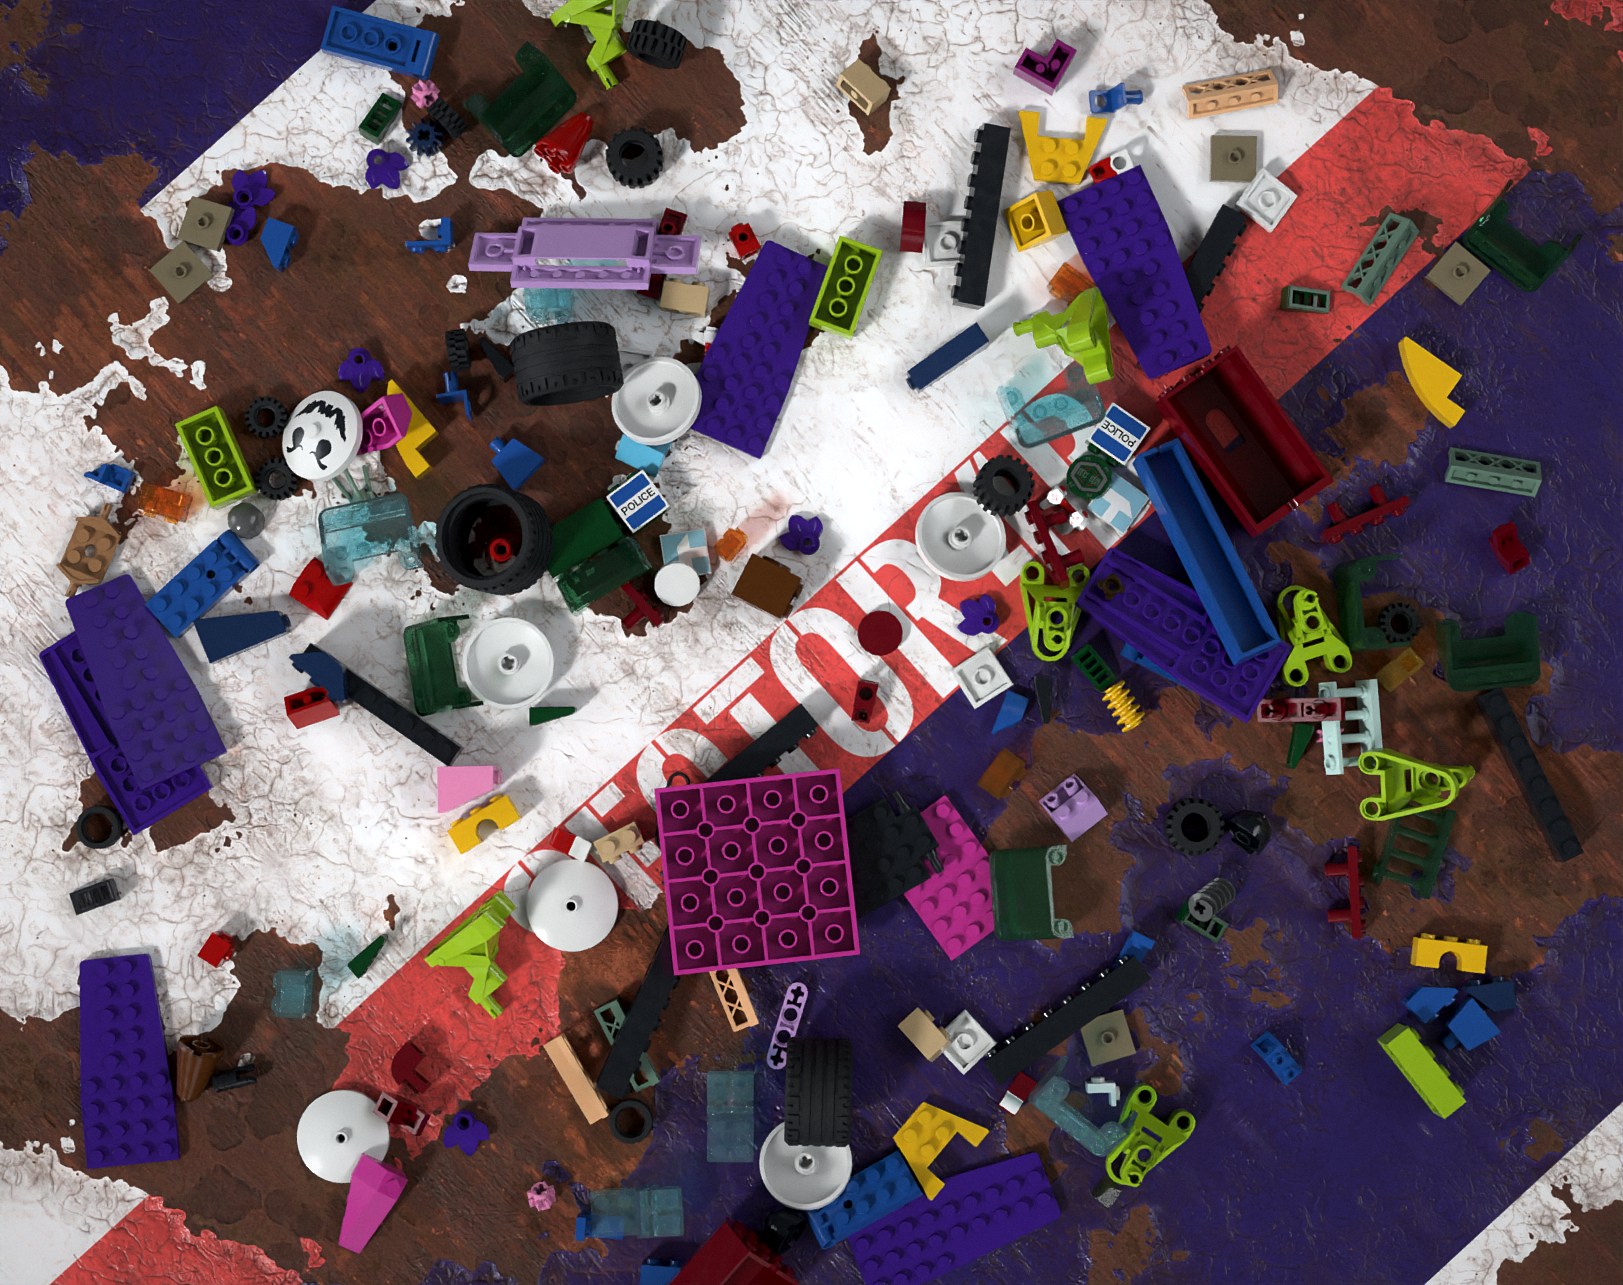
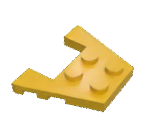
(1059, 158)
(926, 1135)

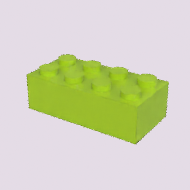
(845, 287)
(216, 458)
(1421, 1070)

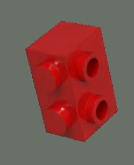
(310, 707)

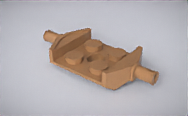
(76, 564)

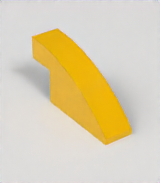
(1431, 381)
(418, 435)

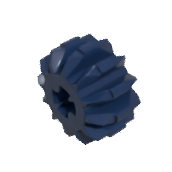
(430, 131)

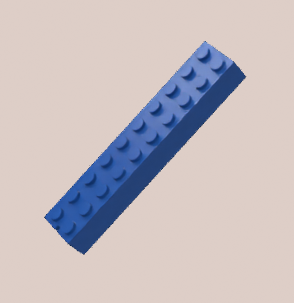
(1206, 551)

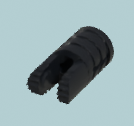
(230, 1078)

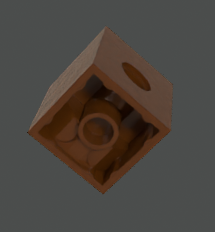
(768, 586)

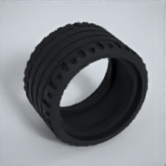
(566, 363)
(454, 532)
(818, 1091)

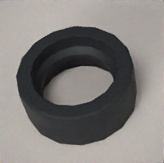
(85, 816)
(628, 1138)

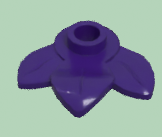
(387, 171)
(254, 187)
(241, 221)
(360, 373)
(799, 532)
(976, 613)
(465, 1136)

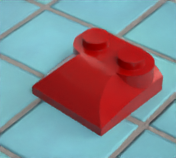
(317, 591)

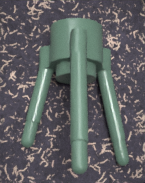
(358, 495)

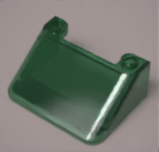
(1025, 893)

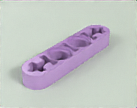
(784, 1024)

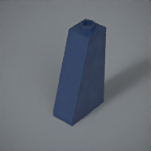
(947, 358)
(236, 634)

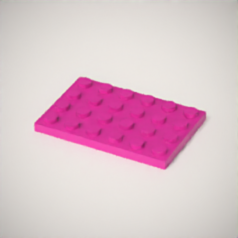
(959, 899)

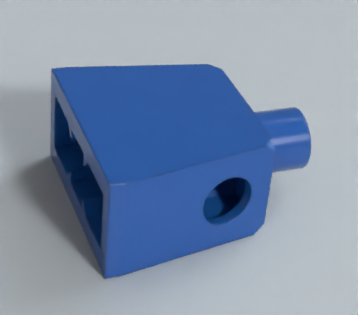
(515, 461)
(1468, 1026)

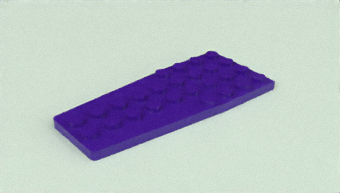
(1137, 270)
(758, 350)
(1176, 633)
(142, 684)
(81, 700)
(125, 1065)
(962, 1222)

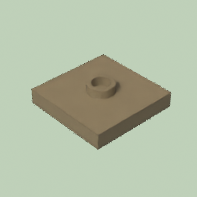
(1232, 158)
(205, 223)
(181, 272)
(1458, 273)
(1107, 1038)

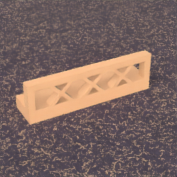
(1232, 96)
(743, 997)
(577, 1078)

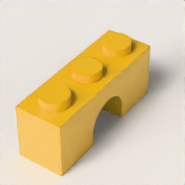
(466, 832)
(1469, 955)

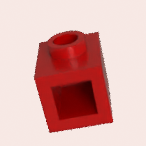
(744, 241)
(217, 948)

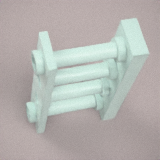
(1369, 724)

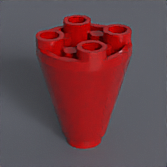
(565, 143)
(501, 562)

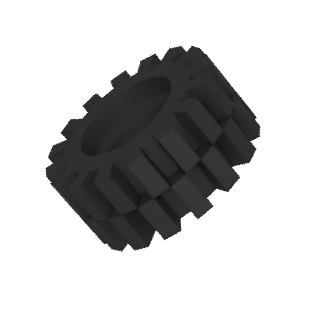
(447, 118)
(458, 350)
(253, 414)
(264, 484)
(1412, 622)

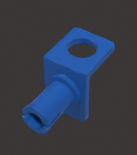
(1115, 99)
(453, 394)

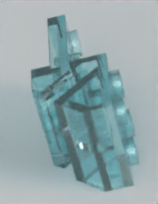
(730, 1115)
(637, 1211)

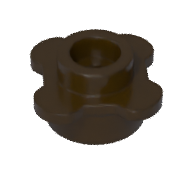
(1117, 588)

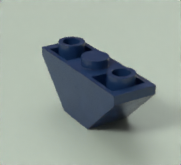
(324, 672)

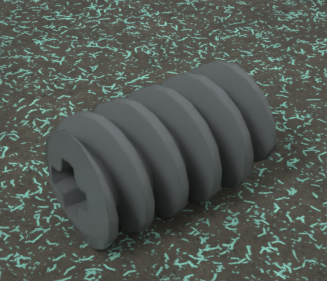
(1211, 899)

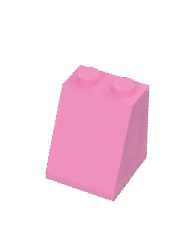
(465, 784)

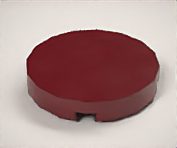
(880, 633)

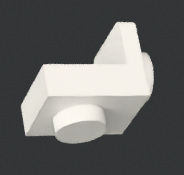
(1099, 1085)

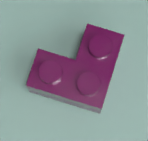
(1048, 71)

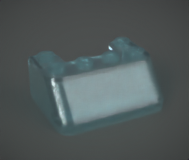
(1056, 414)
(368, 531)
(1049, 1100)

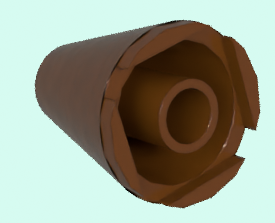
(195, 1065)

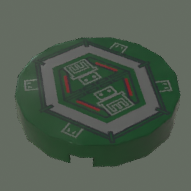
(1089, 477)

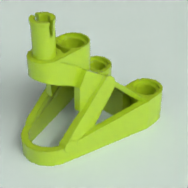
(603, 28)
(1083, 339)
(1307, 605)
(1055, 635)
(1393, 795)
(475, 948)
(1172, 1136)

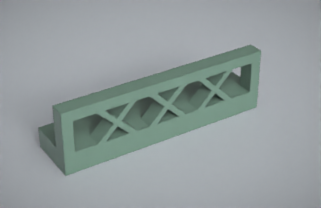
(1384, 259)
(1493, 475)
(647, 1065)

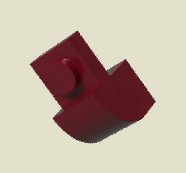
(913, 226)
(1508, 548)
(404, 1067)
(401, 1111)

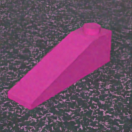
(385, 423)
(371, 1196)

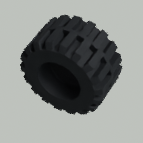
(656, 44)
(625, 141)
(1015, 473)
(1213, 831)

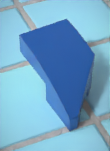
(113, 476)
(1010, 712)

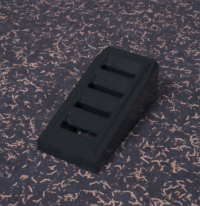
(500, 363)
(1043, 693)
(111, 891)

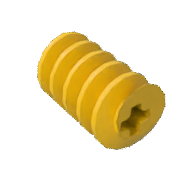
(1123, 706)

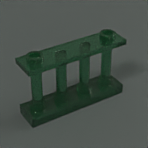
(1430, 863)

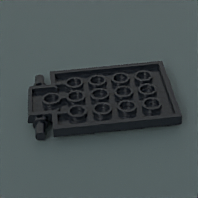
(888, 853)

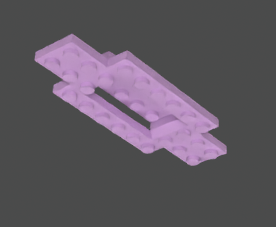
(585, 239)

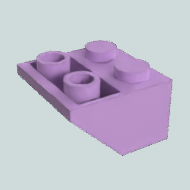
(1073, 807)

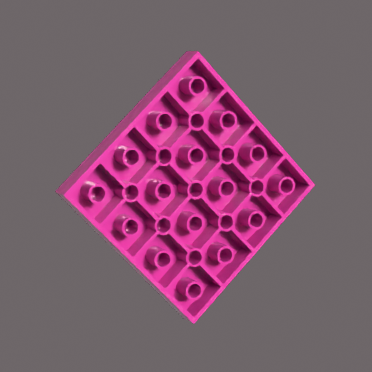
(757, 871)

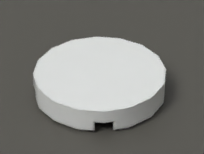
(677, 583)

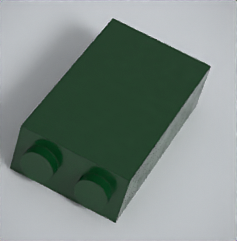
(584, 536)

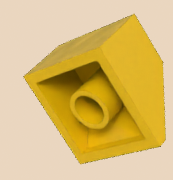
(1035, 220)

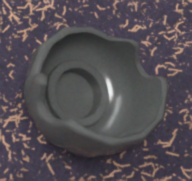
(246, 520)

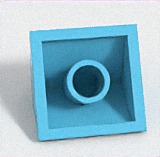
(641, 456)

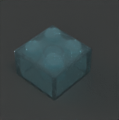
(549, 304)
(293, 992)

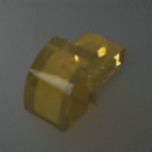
(1399, 668)

